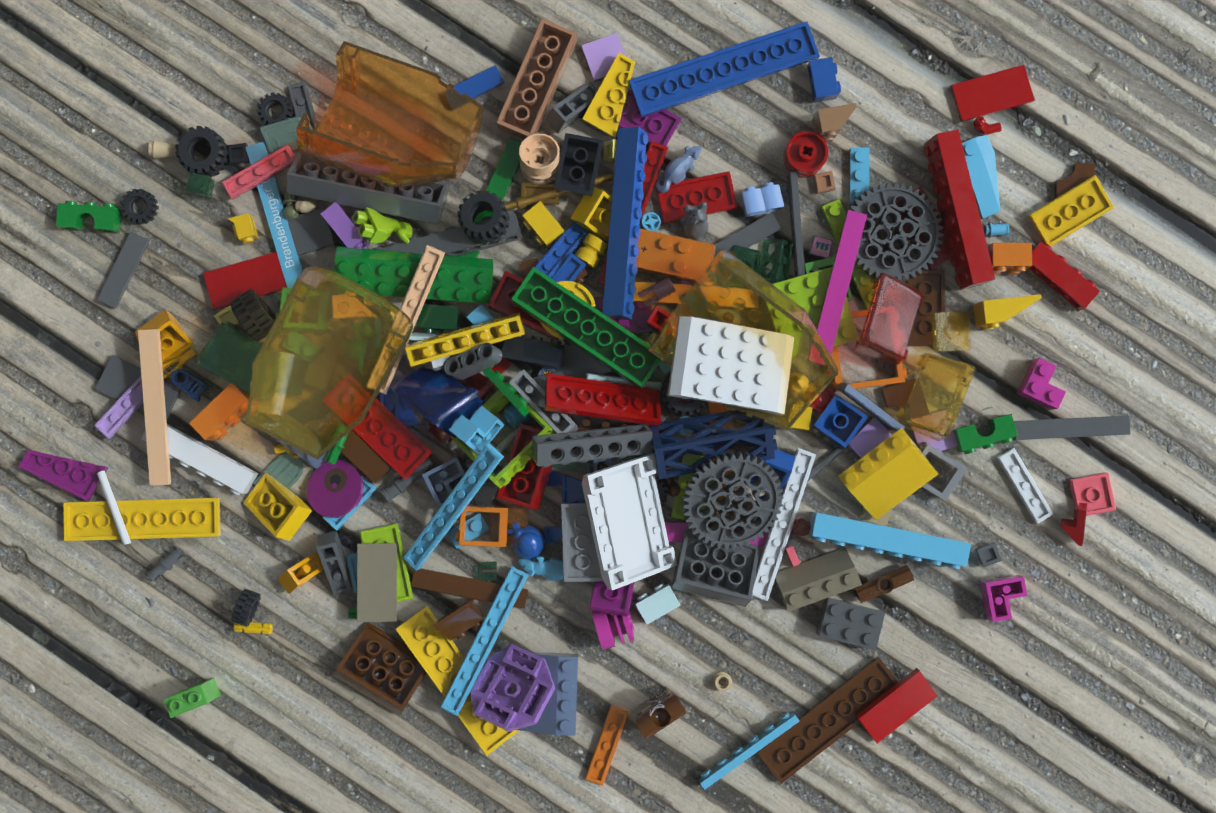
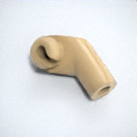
(306, 206)

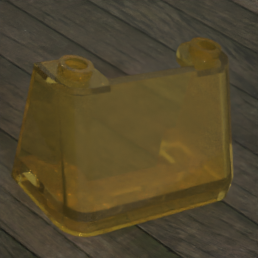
(936, 396)

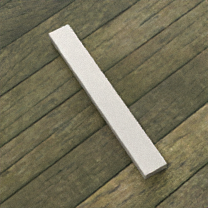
(782, 527)

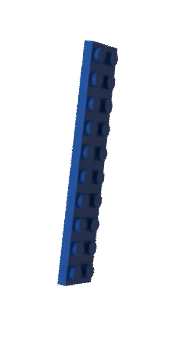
(724, 69)

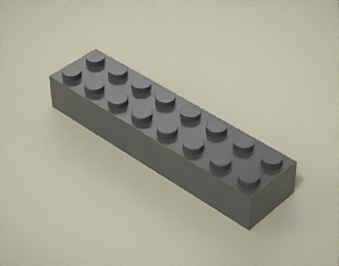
(332, 184)

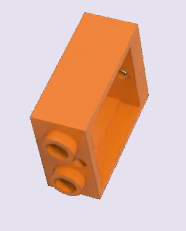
(460, 534)

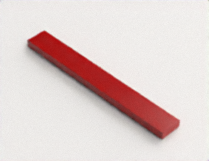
(655, 157)

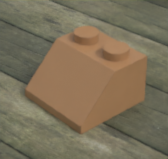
(831, 120)

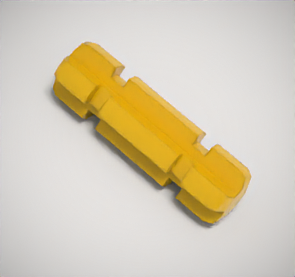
(254, 627)

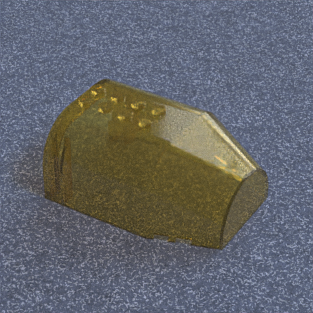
(740, 296)
(324, 361)

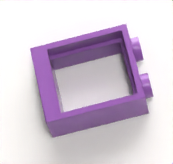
(344, 227)

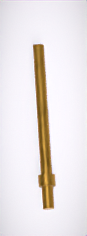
(521, 202)

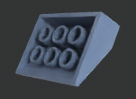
(561, 709)

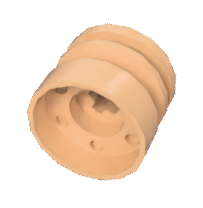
(539, 159)

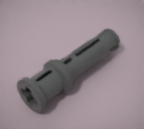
(400, 484)

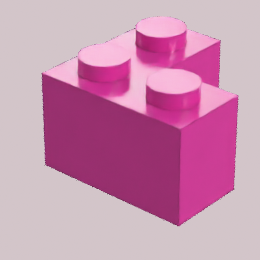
(1036, 385)
(997, 595)

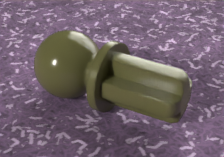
(290, 200)

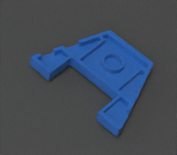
(571, 493)

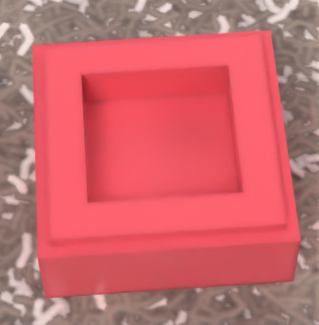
(792, 556)

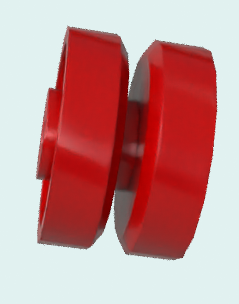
(815, 149)

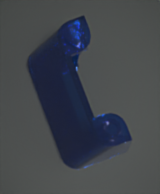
(438, 397)

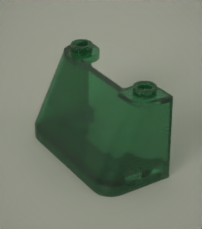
(230, 355)

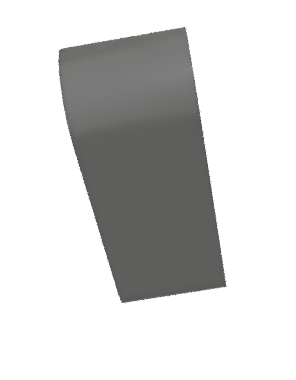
(481, 358)

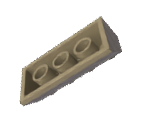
(817, 579)

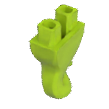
(379, 228)

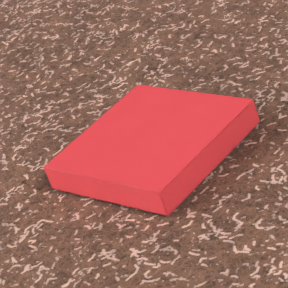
(1095, 491)

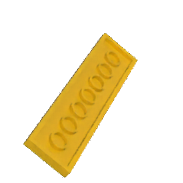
(143, 519)
(442, 662)

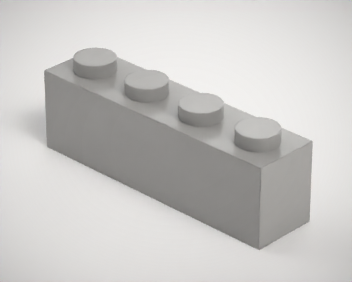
(535, 398)

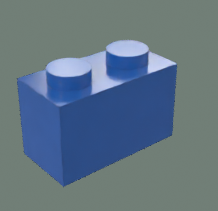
(823, 79)

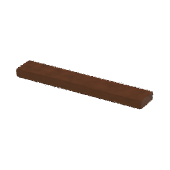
(461, 586)

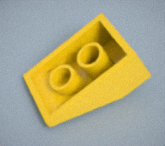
(991, 313)
(277, 507)

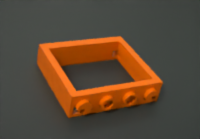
(901, 372)

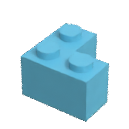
(478, 430)

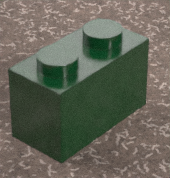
(439, 318)

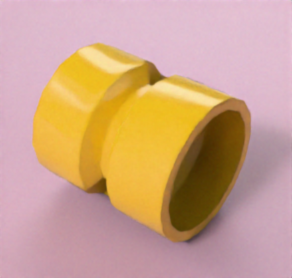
(592, 249)

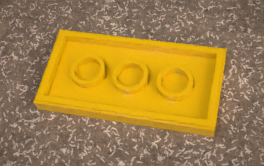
(1071, 211)

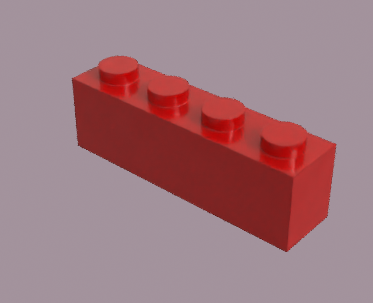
(1062, 277)

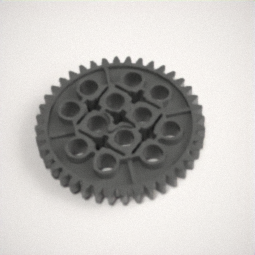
(925, 224)
(722, 530)

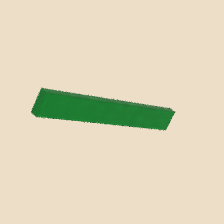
(501, 178)

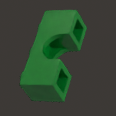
(71, 216)
(1001, 429)

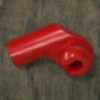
(985, 128)

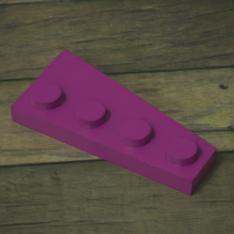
(71, 475)

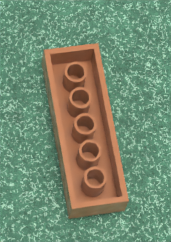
(537, 80)

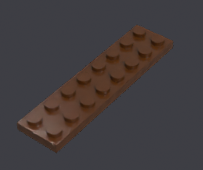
(826, 721)

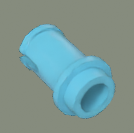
(995, 229)

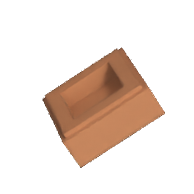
(824, 182)

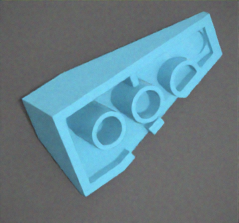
(983, 174)

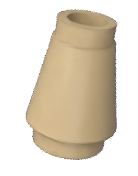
(160, 149)

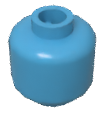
(513, 417)

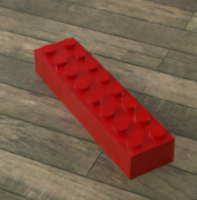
(958, 210)

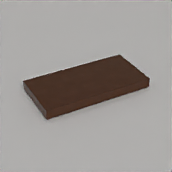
(933, 289)

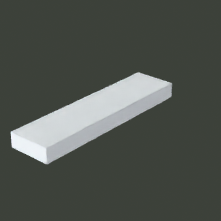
(1024, 485)

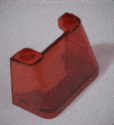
(889, 319)

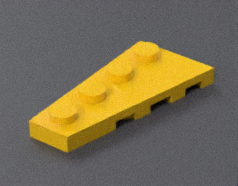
(607, 105)

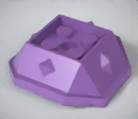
(503, 673)

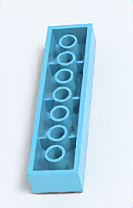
(892, 540)

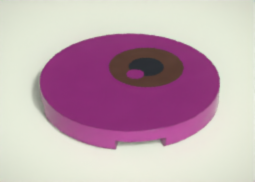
(335, 489)

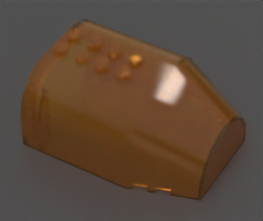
(392, 122)

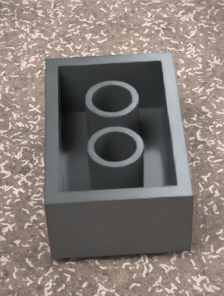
(850, 623)

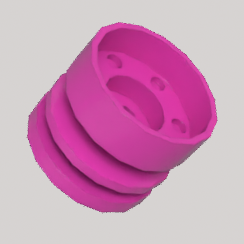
(612, 626)

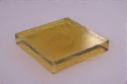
(951, 331)

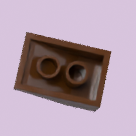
(460, 620)

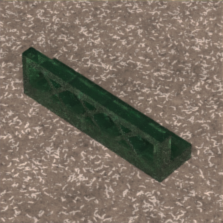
(779, 259)

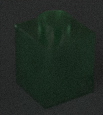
(200, 185)

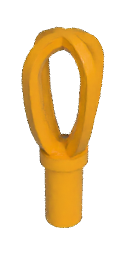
(181, 359)

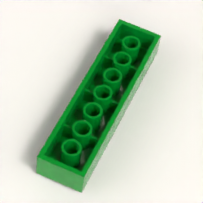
(392, 272)
(586, 328)

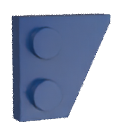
(399, 408)

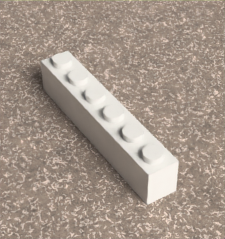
(209, 461)

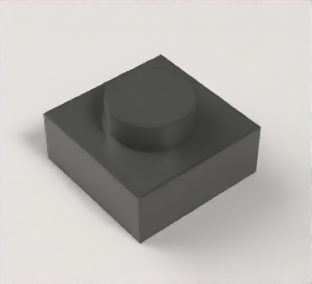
(988, 554)

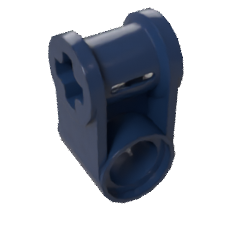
(192, 386)

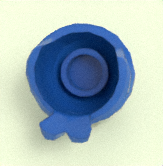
(527, 542)

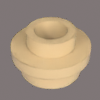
(722, 688)

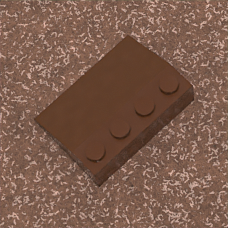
(381, 669)

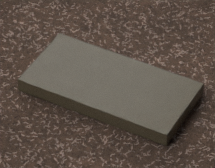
(377, 582)

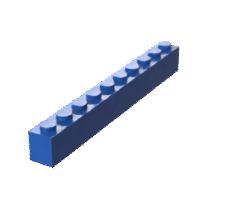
(625, 223)

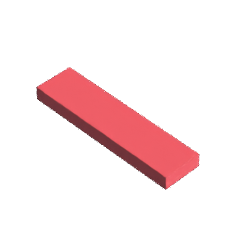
(259, 172)

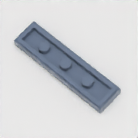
(870, 407)

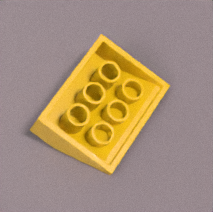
(888, 474)

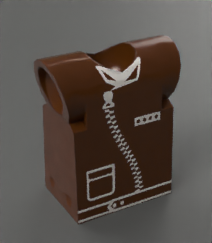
(658, 712)

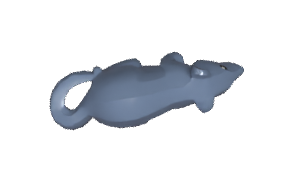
(677, 168)

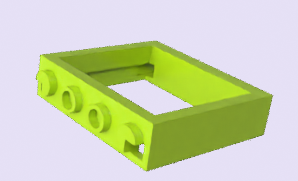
(494, 405)

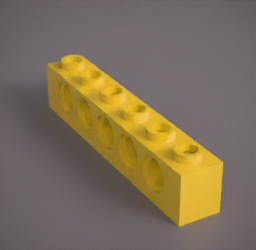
(464, 339)

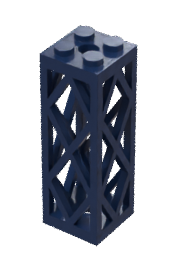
(702, 444)

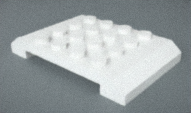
(731, 365)
(627, 521)

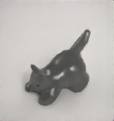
(695, 221)

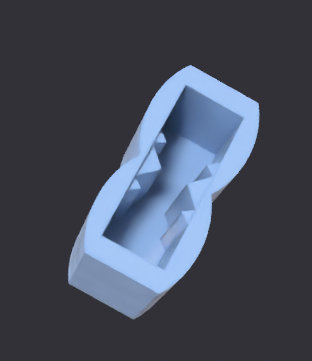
(762, 199)

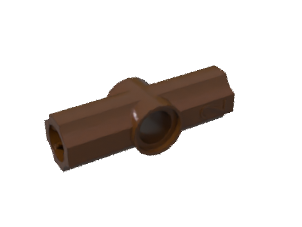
(895, 579)

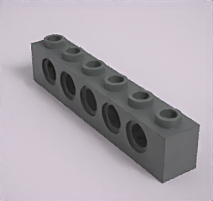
(583, 440)

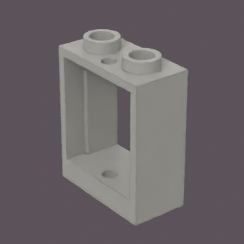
(954, 477)

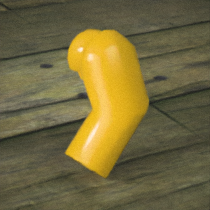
(279, 448)

